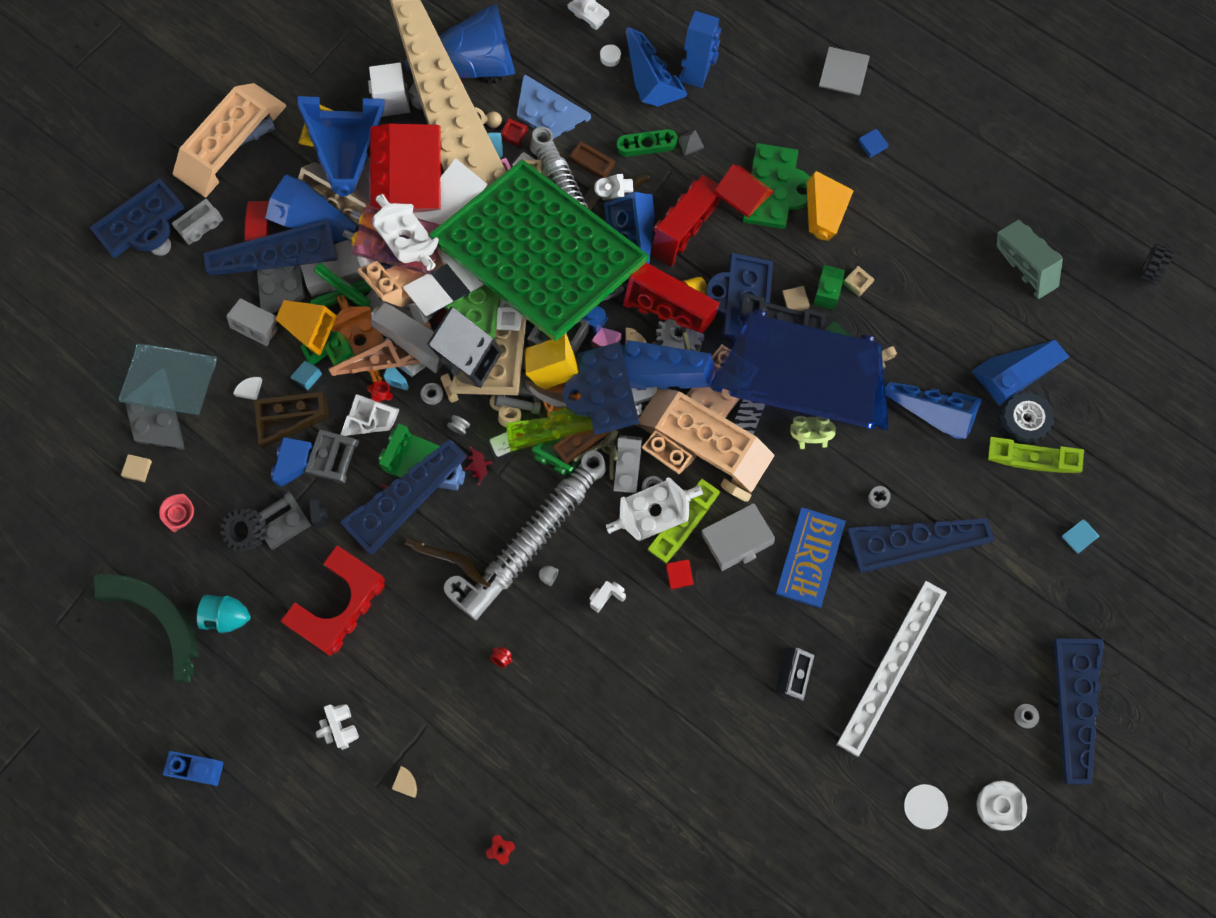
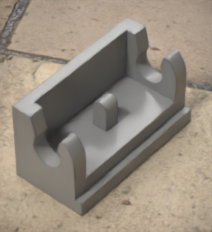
(252, 322)

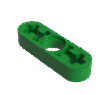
(641, 150)

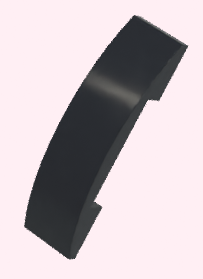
(806, 318)

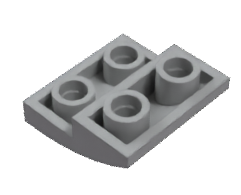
(844, 71)

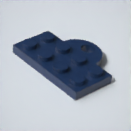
(139, 220)
(743, 276)
(603, 389)

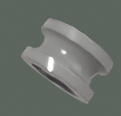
(458, 425)
(876, 490)

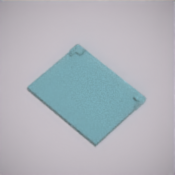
(168, 379)

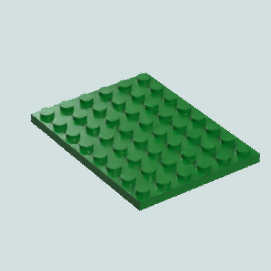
(539, 249)

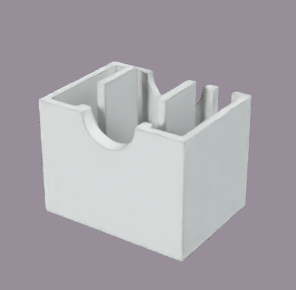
(389, 84)

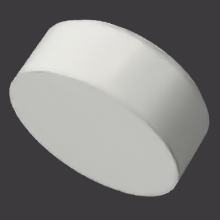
(610, 55)

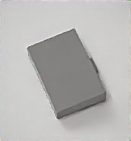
(344, 267)
(738, 537)

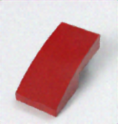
(256, 224)

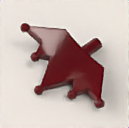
(478, 465)

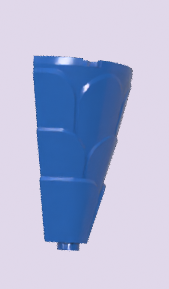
(478, 46)
(341, 139)

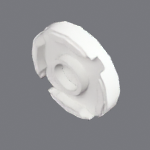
(1001, 805)

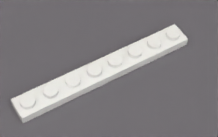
(891, 669)

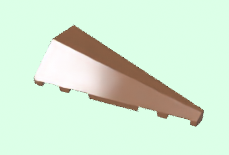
(379, 356)

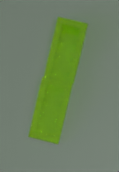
(537, 431)

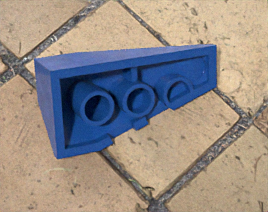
(650, 73)
(298, 205)
(633, 218)
(1014, 371)
(945, 412)

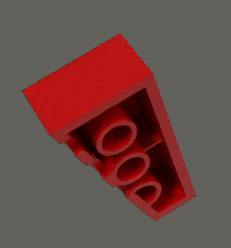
(684, 220)
(669, 298)

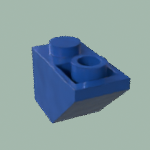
(291, 462)
(193, 768)

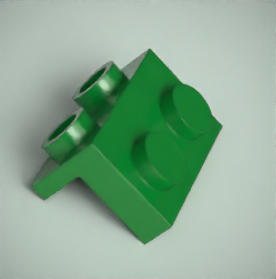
(545, 454)

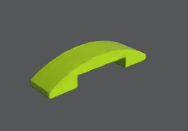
(1035, 457)
(672, 539)

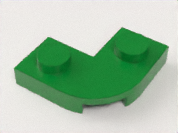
(336, 347)

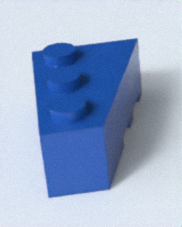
(701, 48)

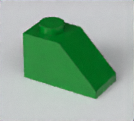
(829, 287)

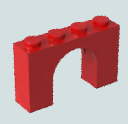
(329, 633)

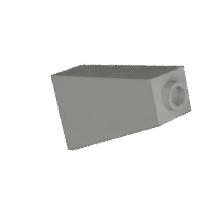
(406, 334)

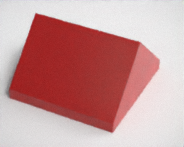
(742, 190)

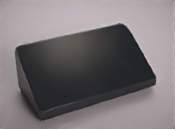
(794, 673)

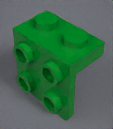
(404, 451)

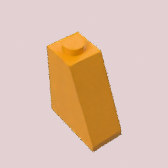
(826, 205)
(307, 323)

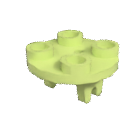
(812, 430)

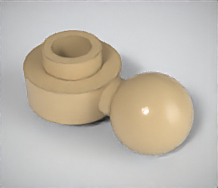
(492, 119)
(506, 413)

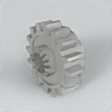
(667, 336)

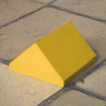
(551, 362)

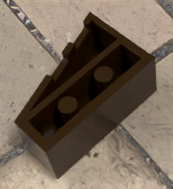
(288, 415)

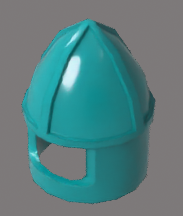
(221, 613)

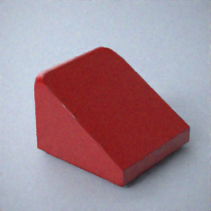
(679, 574)

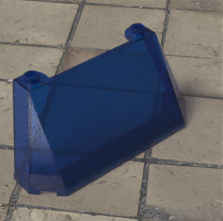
(805, 371)

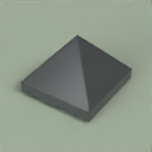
(690, 142)

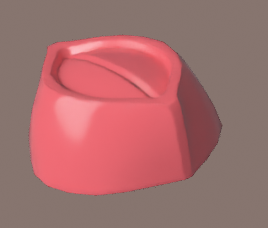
(176, 512)

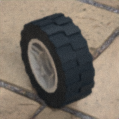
(1031, 407)

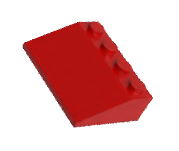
(406, 165)

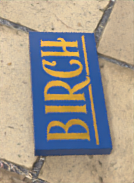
(810, 558)

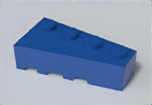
(666, 366)

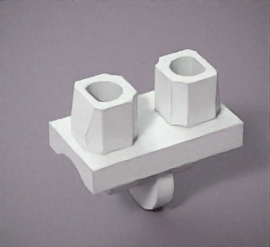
(589, 11)
(613, 187)
(342, 736)

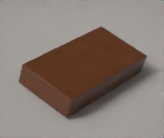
(591, 160)

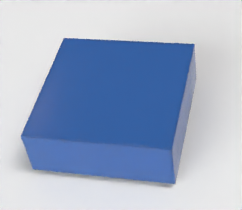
(873, 143)

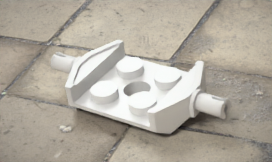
(399, 220)
(636, 514)

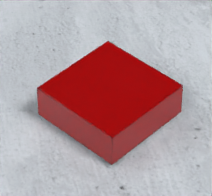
(513, 132)

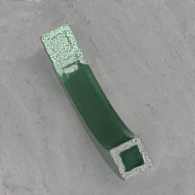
(178, 628)

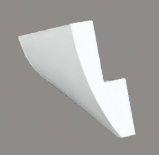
(369, 417)

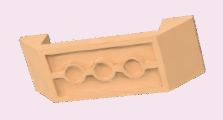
(222, 135)
(390, 282)
(721, 403)
(707, 436)

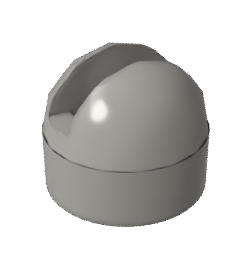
(548, 575)

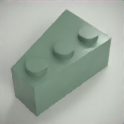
(1032, 256)

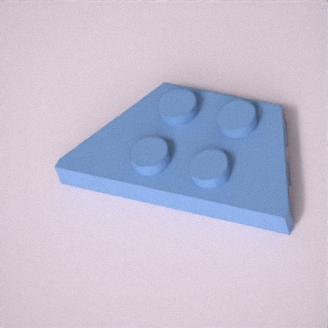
(547, 109)

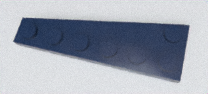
(288, 248)
(389, 509)
(899, 544)
(1078, 686)

